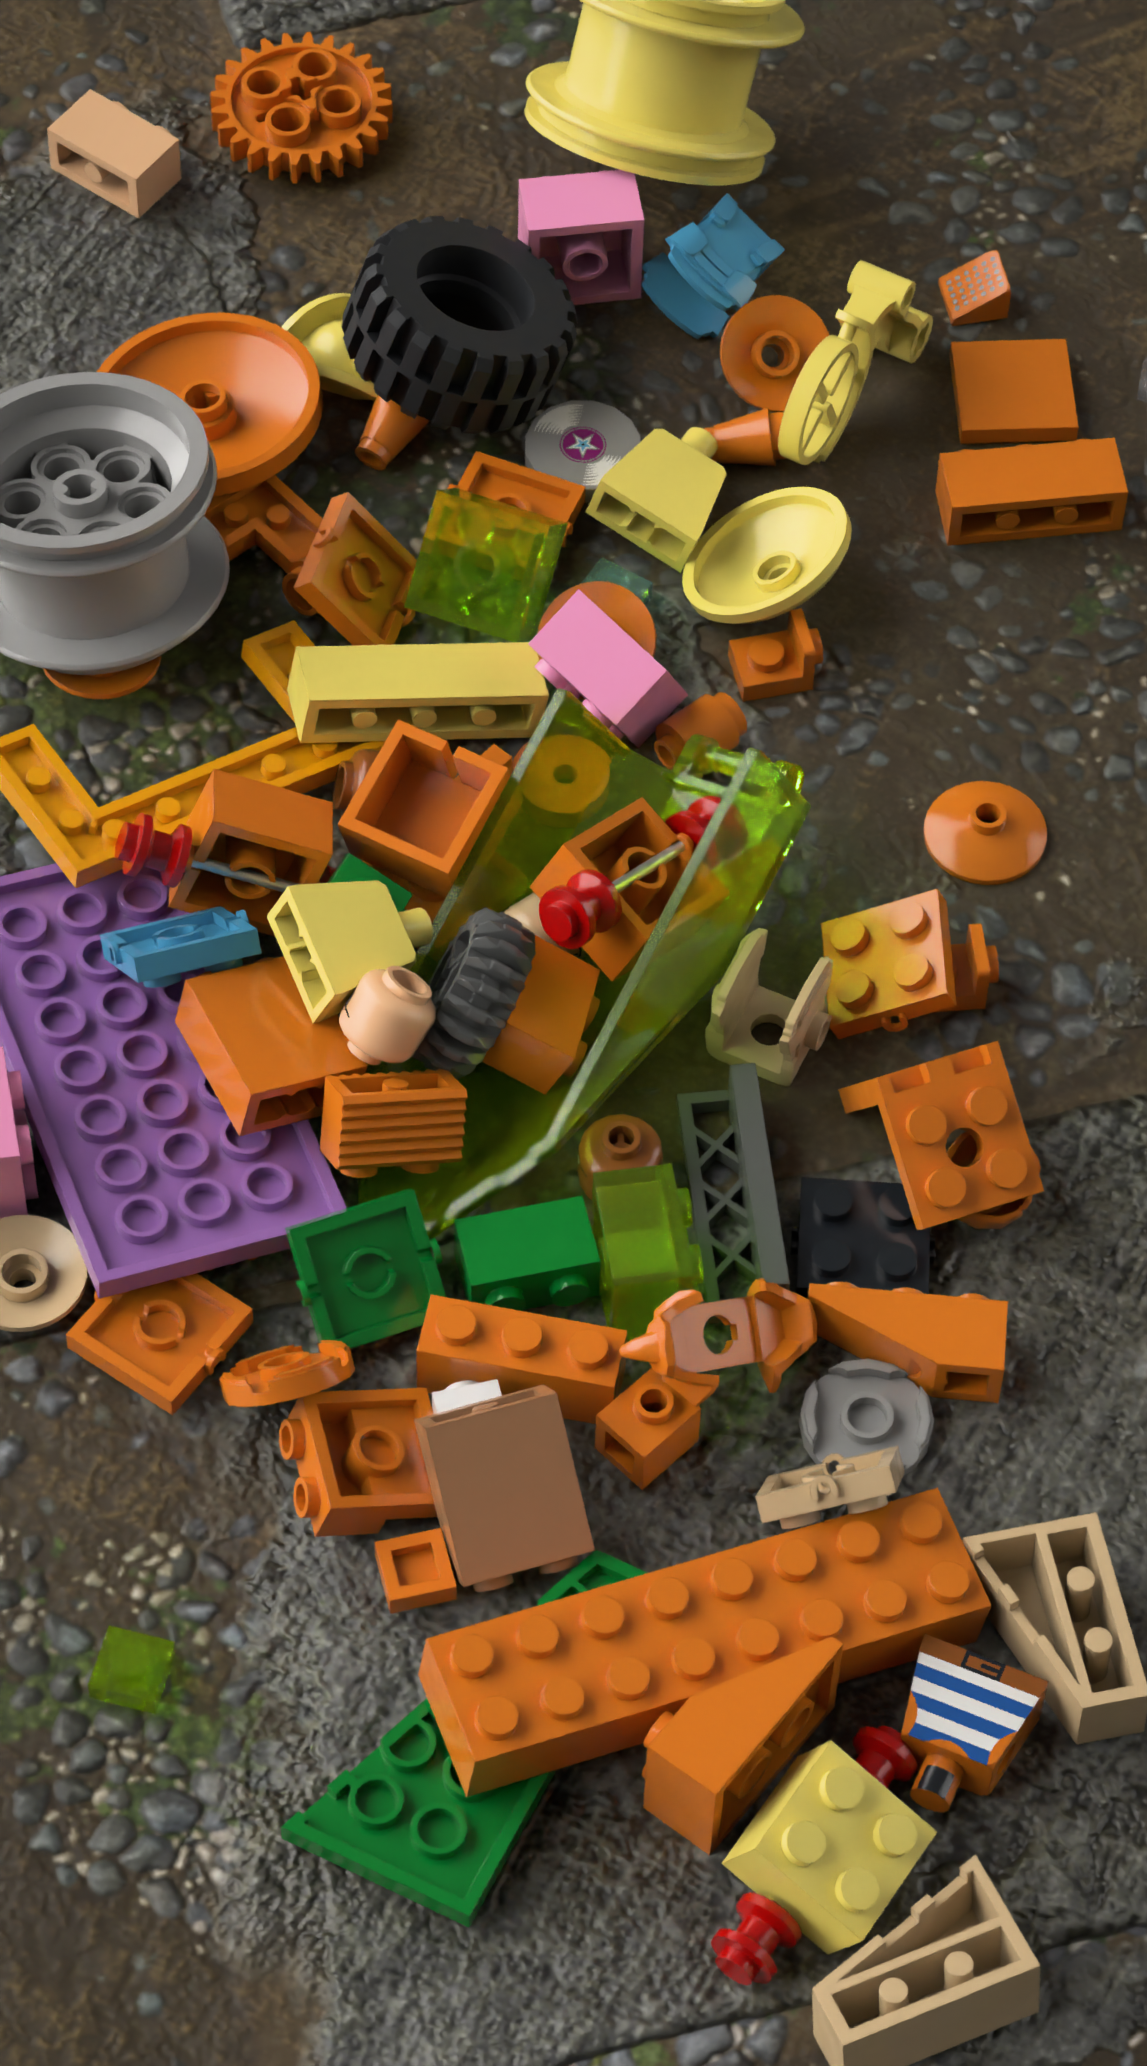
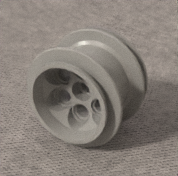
(104, 523)

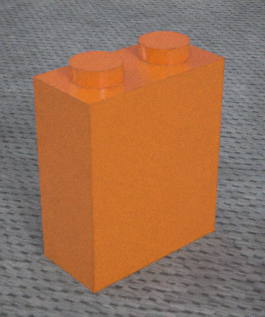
(261, 1044)

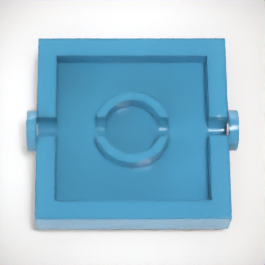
(166, 948)

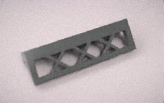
(755, 1183)

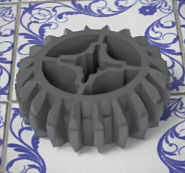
(476, 990)

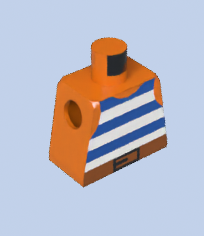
(966, 1721)

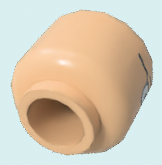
(387, 1015)

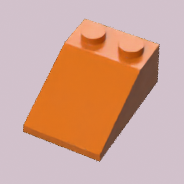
(735, 1740)

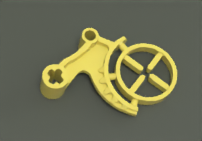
(837, 368)

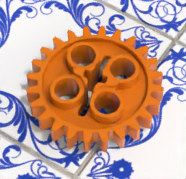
(301, 107)

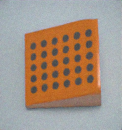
(977, 290)

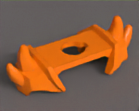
(765, 1328)

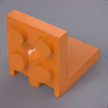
(926, 1106)

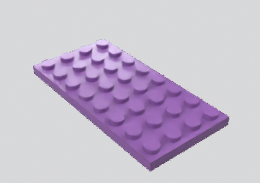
(122, 1106)

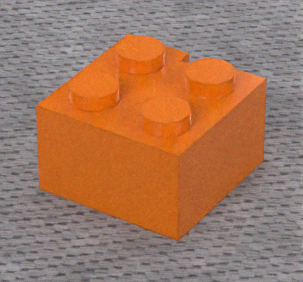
(415, 813)

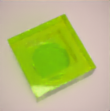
(131, 1669)

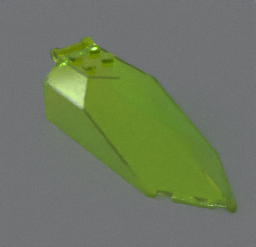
(561, 787)

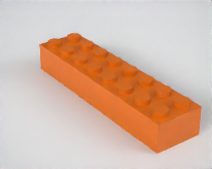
(611, 1660)

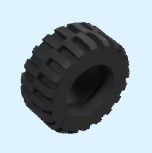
(459, 324)

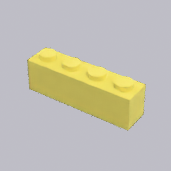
(439, 688)

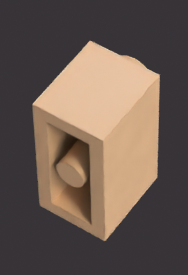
(114, 153)

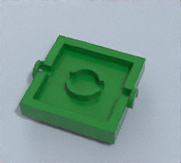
(367, 1269)

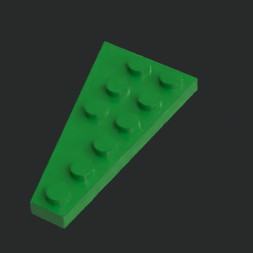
(405, 1811)

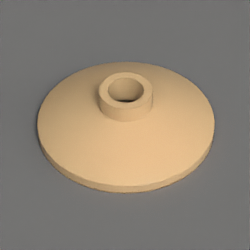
(47, 1256)

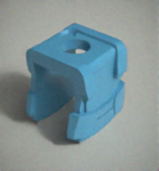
(709, 269)

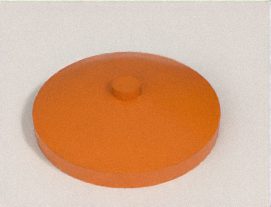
(242, 380)

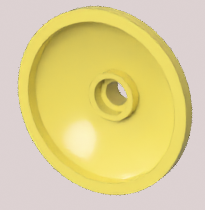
(767, 556)

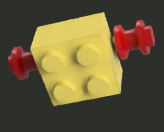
(823, 1854)

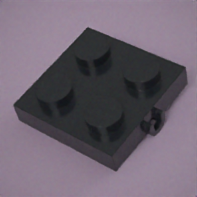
(859, 1236)

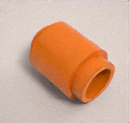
(708, 715)

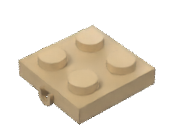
(803, 1493)

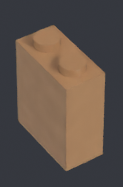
(505, 1487)

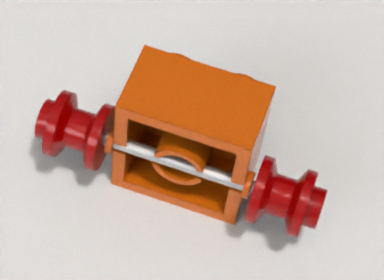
(236, 847)
(616, 880)

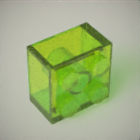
(485, 565)
(642, 1243)

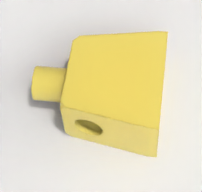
(662, 493)
(340, 934)

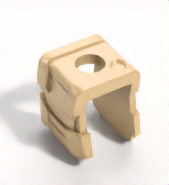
(742, 1004)

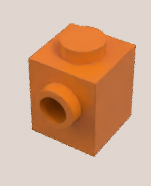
(646, 1429)

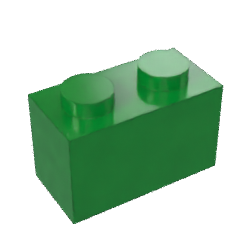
(528, 1256)

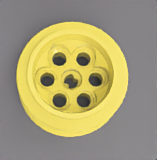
(664, 87)

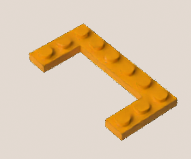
(85, 836)

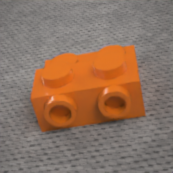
(358, 1459)

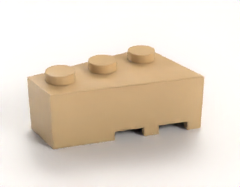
(1066, 1621)
(930, 1981)

